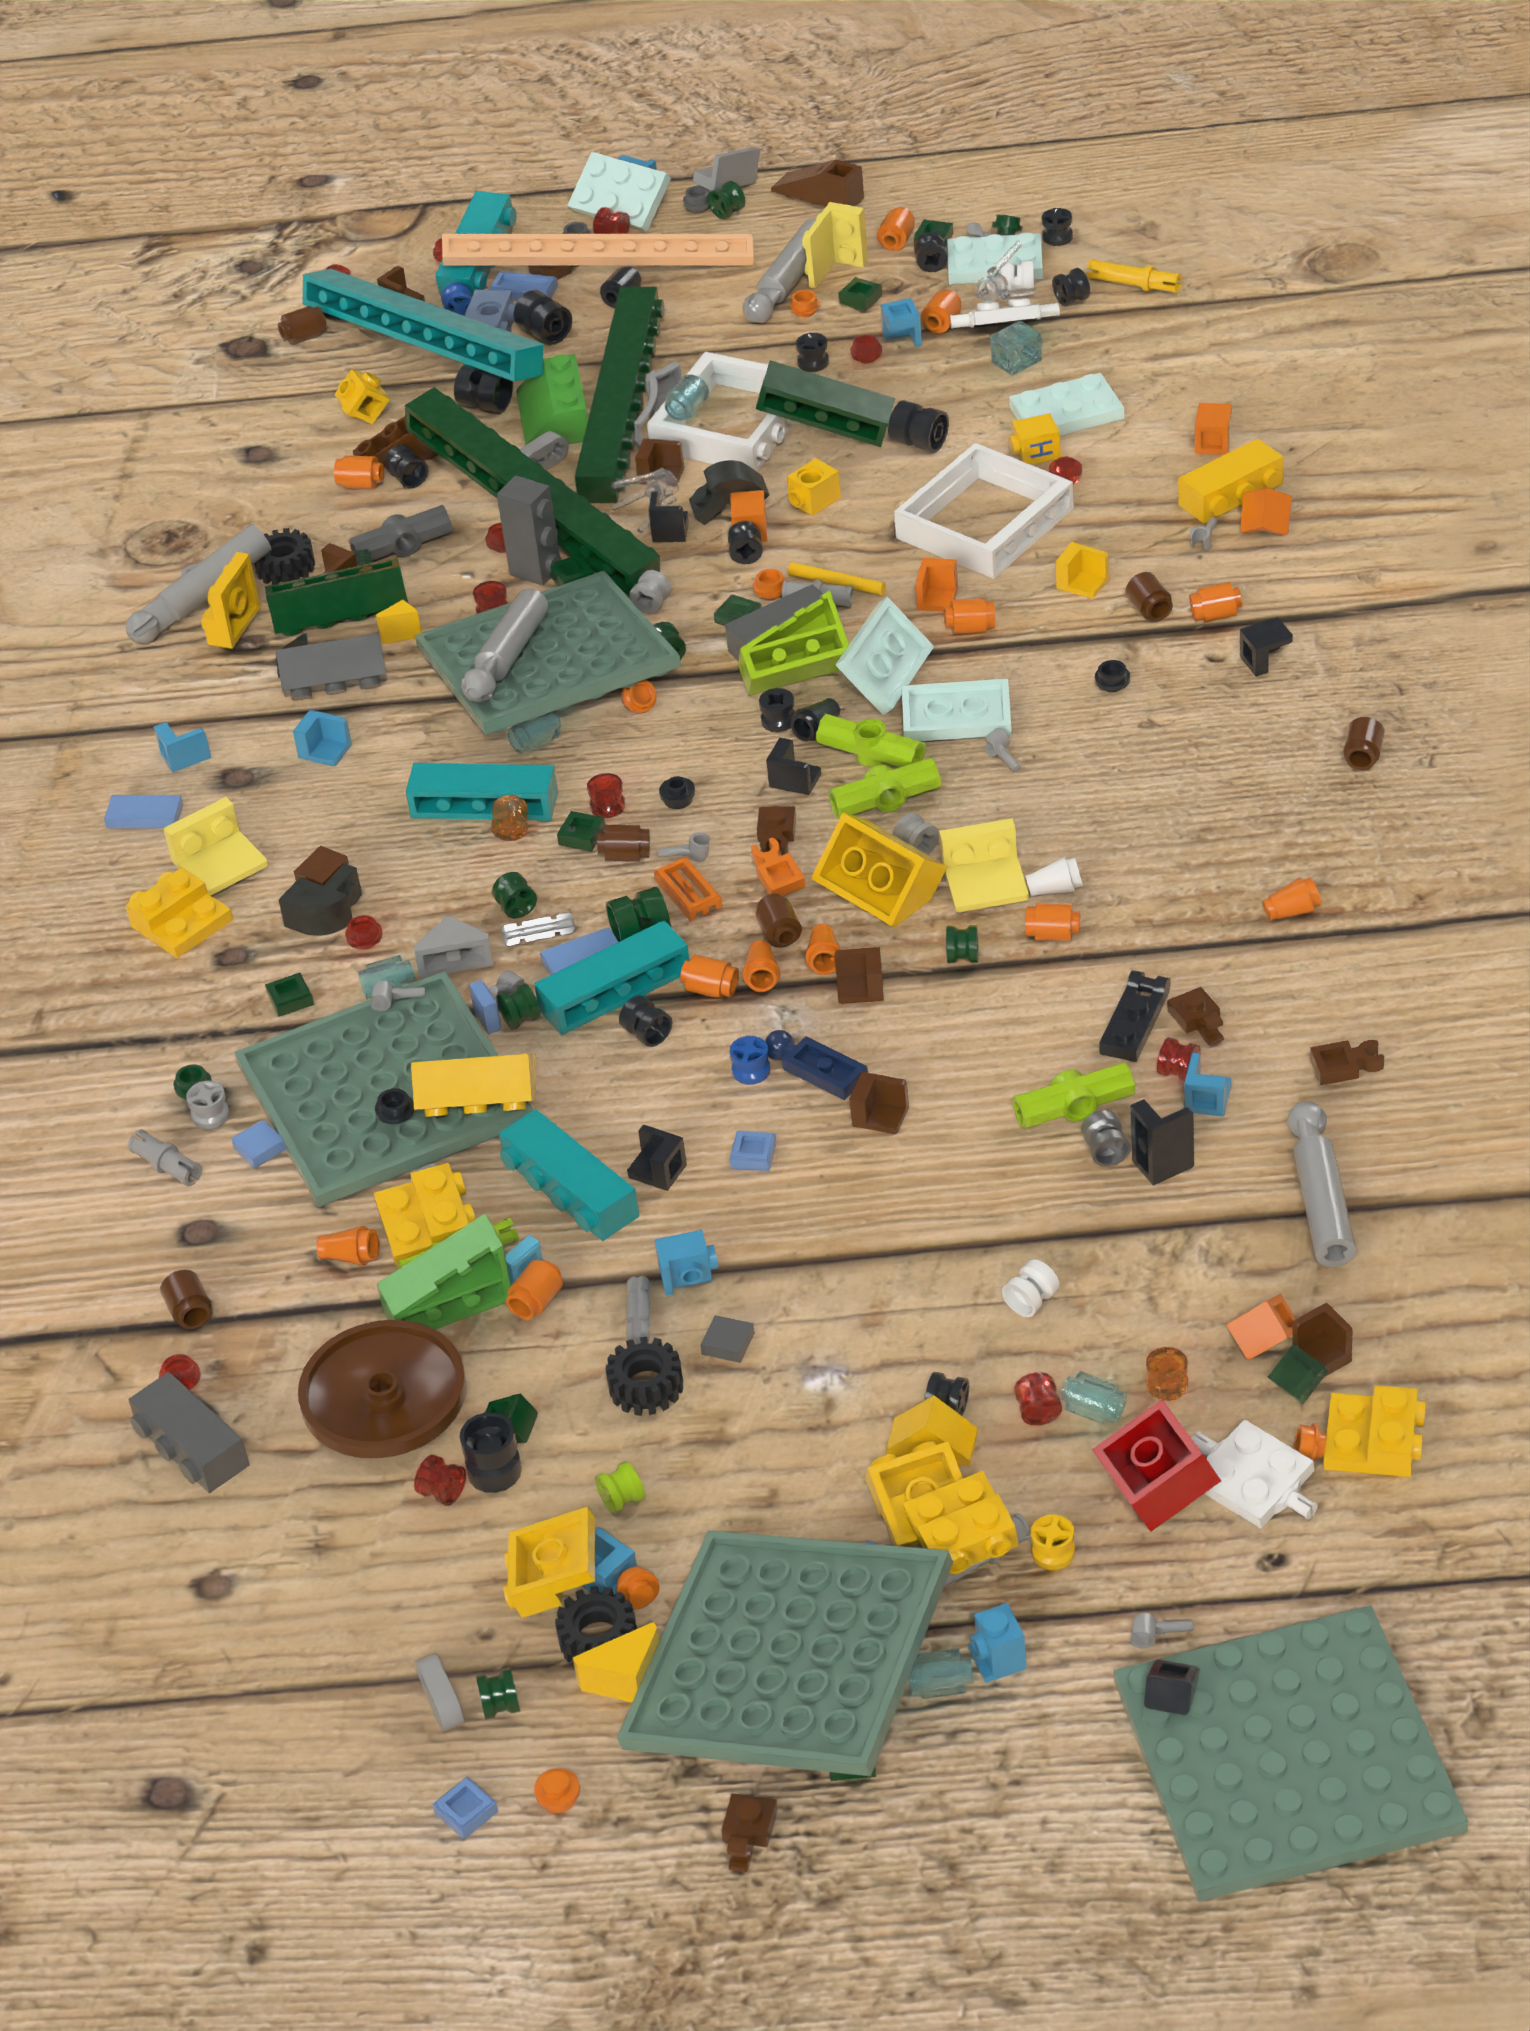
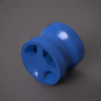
(456, 291)
(749, 1060)

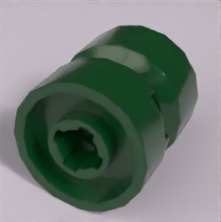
(635, 915)

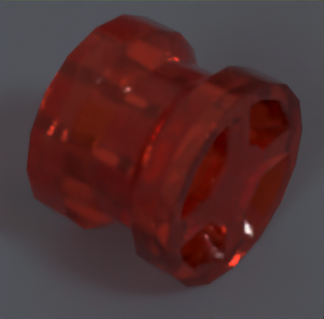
(611, 223)
(489, 595)
(606, 795)
(1175, 1058)
(1038, 1398)
(440, 1480)

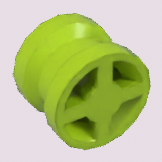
(620, 1487)

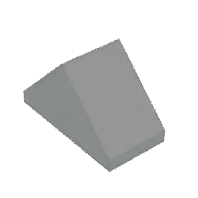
(452, 949)

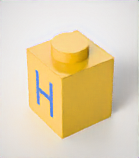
(1035, 439)

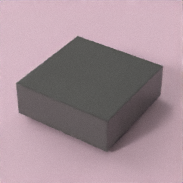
(727, 1339)

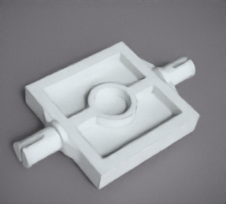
(991, 313)
(1257, 1474)

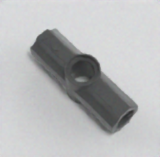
(403, 534)

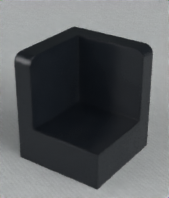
(667, 522)
(1259, 640)
(788, 774)
(660, 1158)

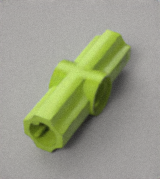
(869, 741)
(885, 788)
(1073, 1095)

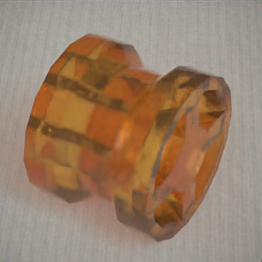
(504, 825)
(1159, 1365)

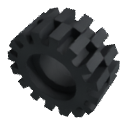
(288, 559)
(648, 1393)
(589, 1610)

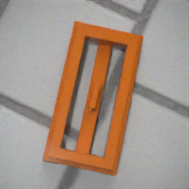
(689, 909)

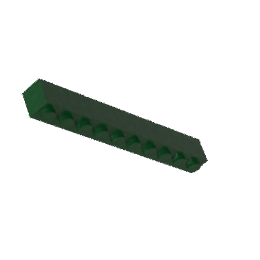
(619, 394)
(494, 462)

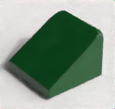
(518, 1411)

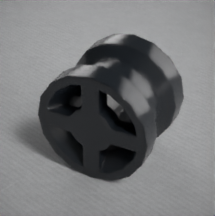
(1057, 226)
(932, 244)
(1071, 286)
(812, 352)
(738, 536)
(776, 709)
(950, 1391)

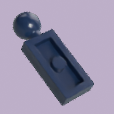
(815, 1063)

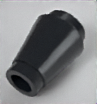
(807, 719)

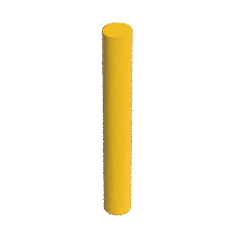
(837, 578)

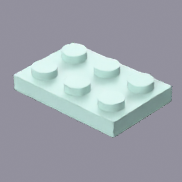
(619, 187)
(973, 256)
(1072, 403)
(884, 655)
(955, 709)

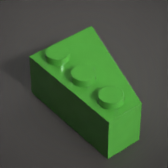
(449, 1280)

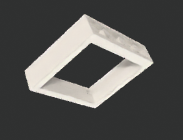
(714, 446)
(1051, 504)

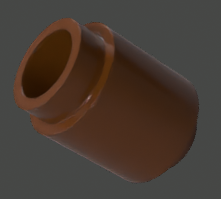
(302, 324)
(1149, 596)
(1363, 743)
(624, 843)
(778, 920)
(186, 1299)

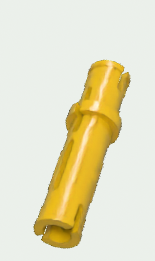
(1146, 277)

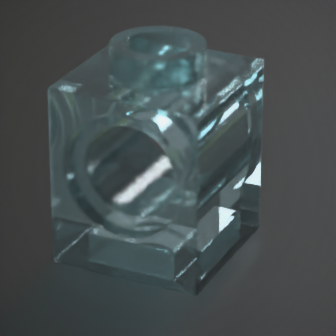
(1016, 348)

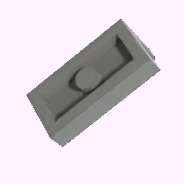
(734, 166)

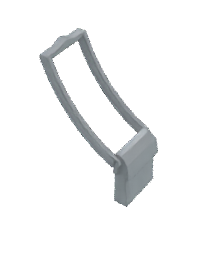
(658, 387)

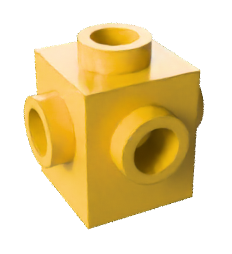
(362, 396)

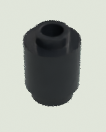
(621, 277)

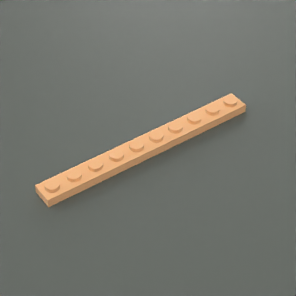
(597, 249)

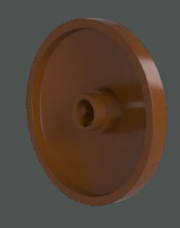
(382, 1389)

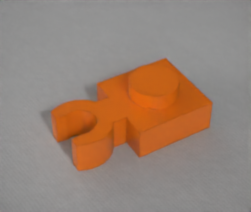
(777, 872)

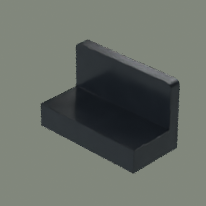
(1160, 1144)

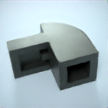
(723, 479)
(321, 908)

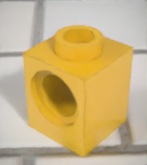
(813, 486)

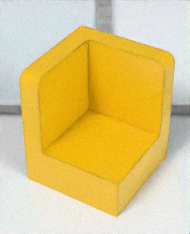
(1082, 570)

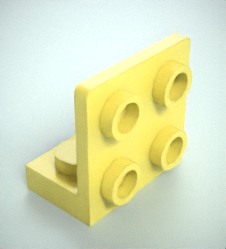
(835, 237)
(213, 847)
(983, 865)

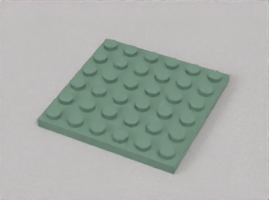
(579, 652)
(328, 1074)
(787, 1652)
(1292, 1755)

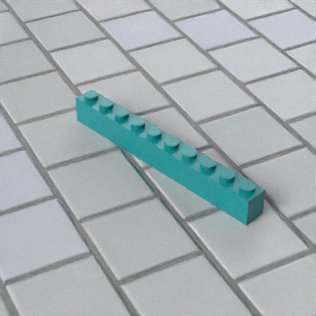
(424, 325)

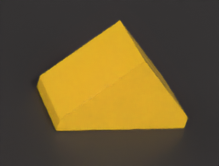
(933, 1422)
(618, 1665)

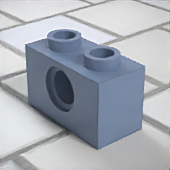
(492, 308)

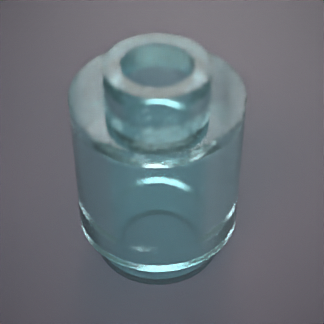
(686, 397)
(534, 734)
(391, 969)
(1093, 1398)
(940, 1674)

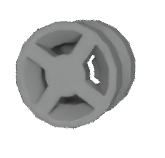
(650, 591)
(917, 833)
(207, 1105)

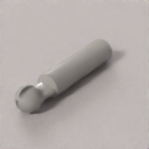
(778, 279)
(193, 586)
(504, 645)
(1321, 1186)

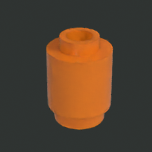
(896, 228)
(938, 310)
(358, 472)
(1215, 602)
(969, 616)
(1052, 921)
(709, 977)
(534, 1289)

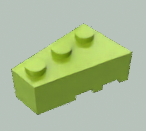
(796, 649)

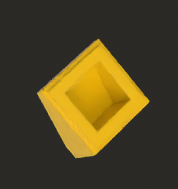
(398, 623)

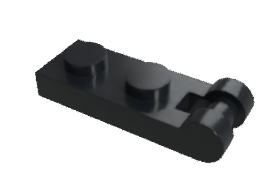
(1134, 1016)

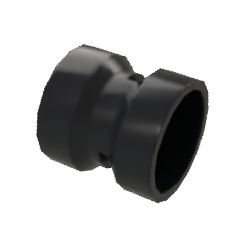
(406, 466)
(640, 1018)

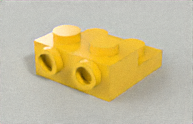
(232, 602)
(177, 912)
(423, 1210)
(1375, 1432)
(908, 1477)
(964, 1520)
(549, 1560)

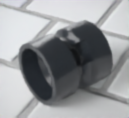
(543, 317)
(482, 389)
(918, 426)
(490, 1452)

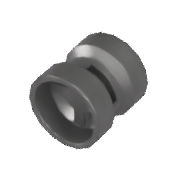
(1104, 1131)

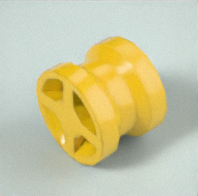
(1046, 1532)

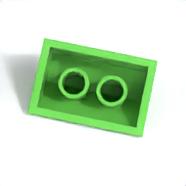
(554, 401)

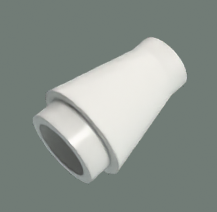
(1055, 878)

